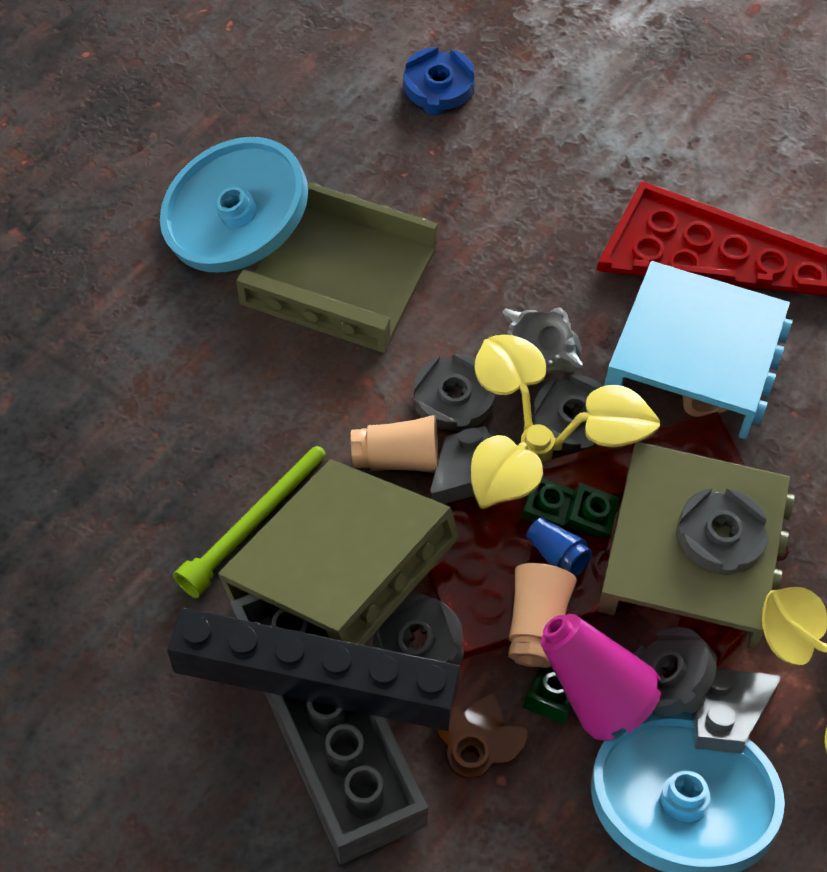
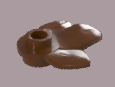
(484, 733)

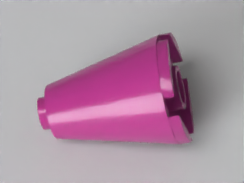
(600, 677)

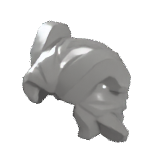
(550, 334)

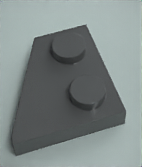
(453, 470)
(732, 709)

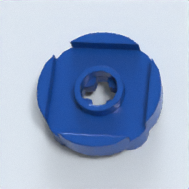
(438, 95)

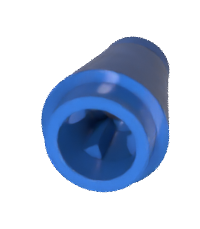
(559, 546)

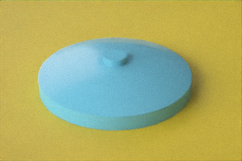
(234, 204)
(684, 803)

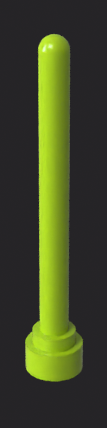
(196, 574)

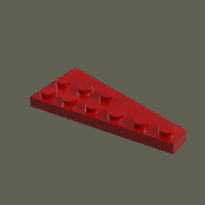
(710, 244)

